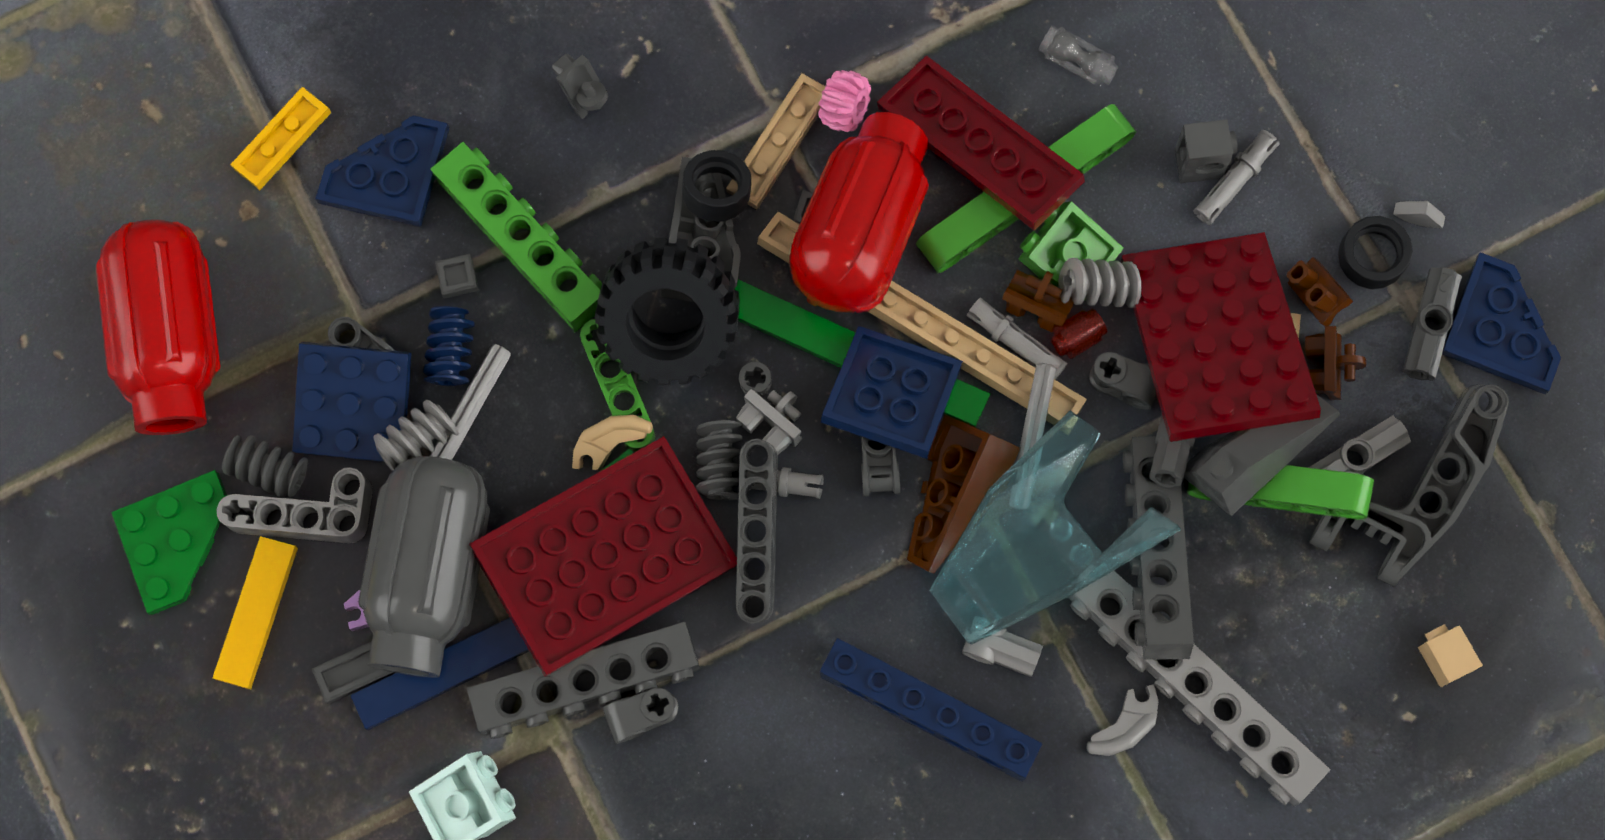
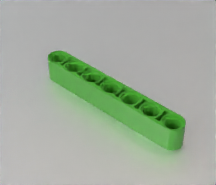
(986, 218)

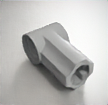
(1007, 651)

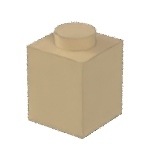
(1449, 654)

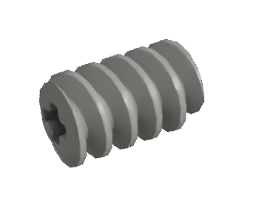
(1100, 281)
(414, 434)

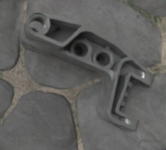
(1470, 441)

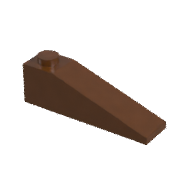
(961, 473)

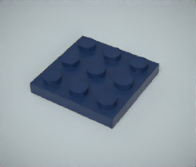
(891, 392)
(348, 398)

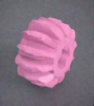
(844, 100)

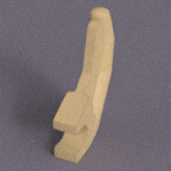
(606, 435)

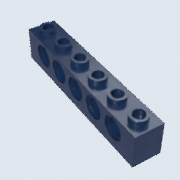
(930, 710)

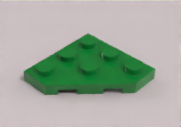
(170, 538)

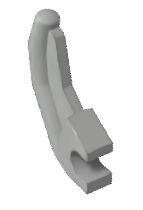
(1132, 725)

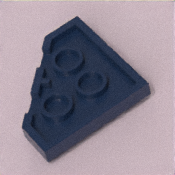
(388, 173)
(1501, 328)

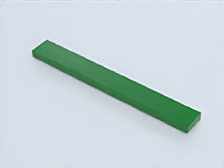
(832, 342)

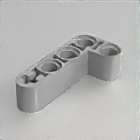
(295, 510)

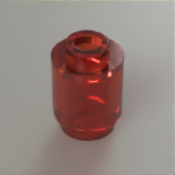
(1078, 333)

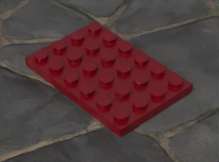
(1221, 338)
(603, 555)

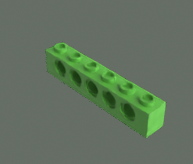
(454, 175)

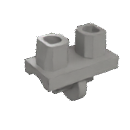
(758, 410)

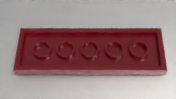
(983, 143)

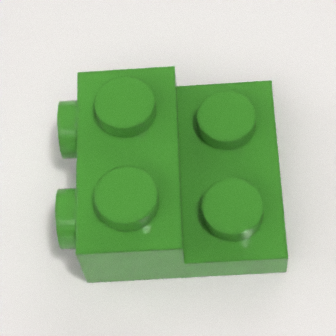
(1065, 236)

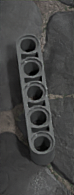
(747, 514)

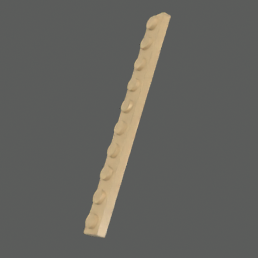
(944, 335)

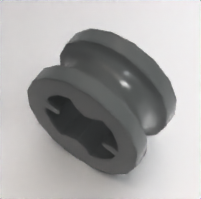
(750, 369)

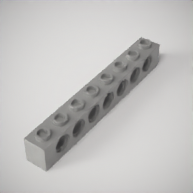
(1304, 767)

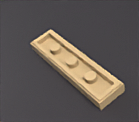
(781, 138)

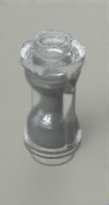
(1064, 48)

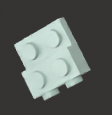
(464, 800)

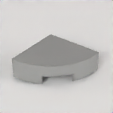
(1419, 213)

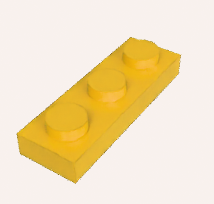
(280, 138)

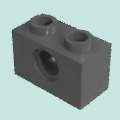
(1204, 150)

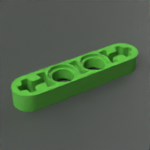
(614, 386)

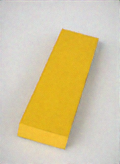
(255, 613)

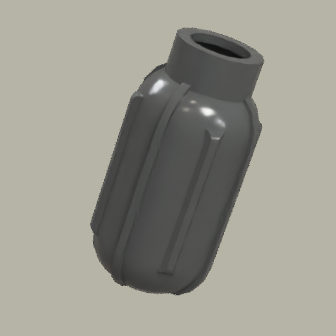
(420, 563)

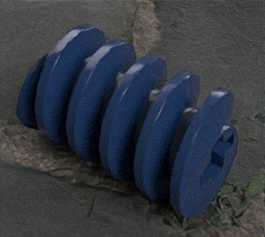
(447, 347)

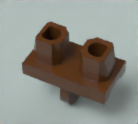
(1318, 290)
(1037, 297)
(1329, 347)

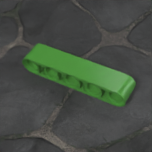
(1312, 492)

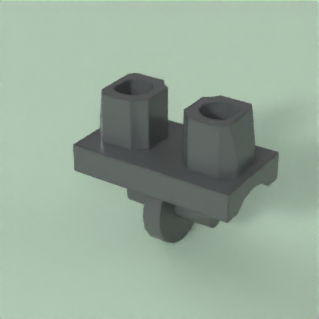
(580, 84)

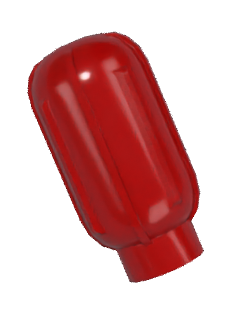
(861, 215)
(158, 324)

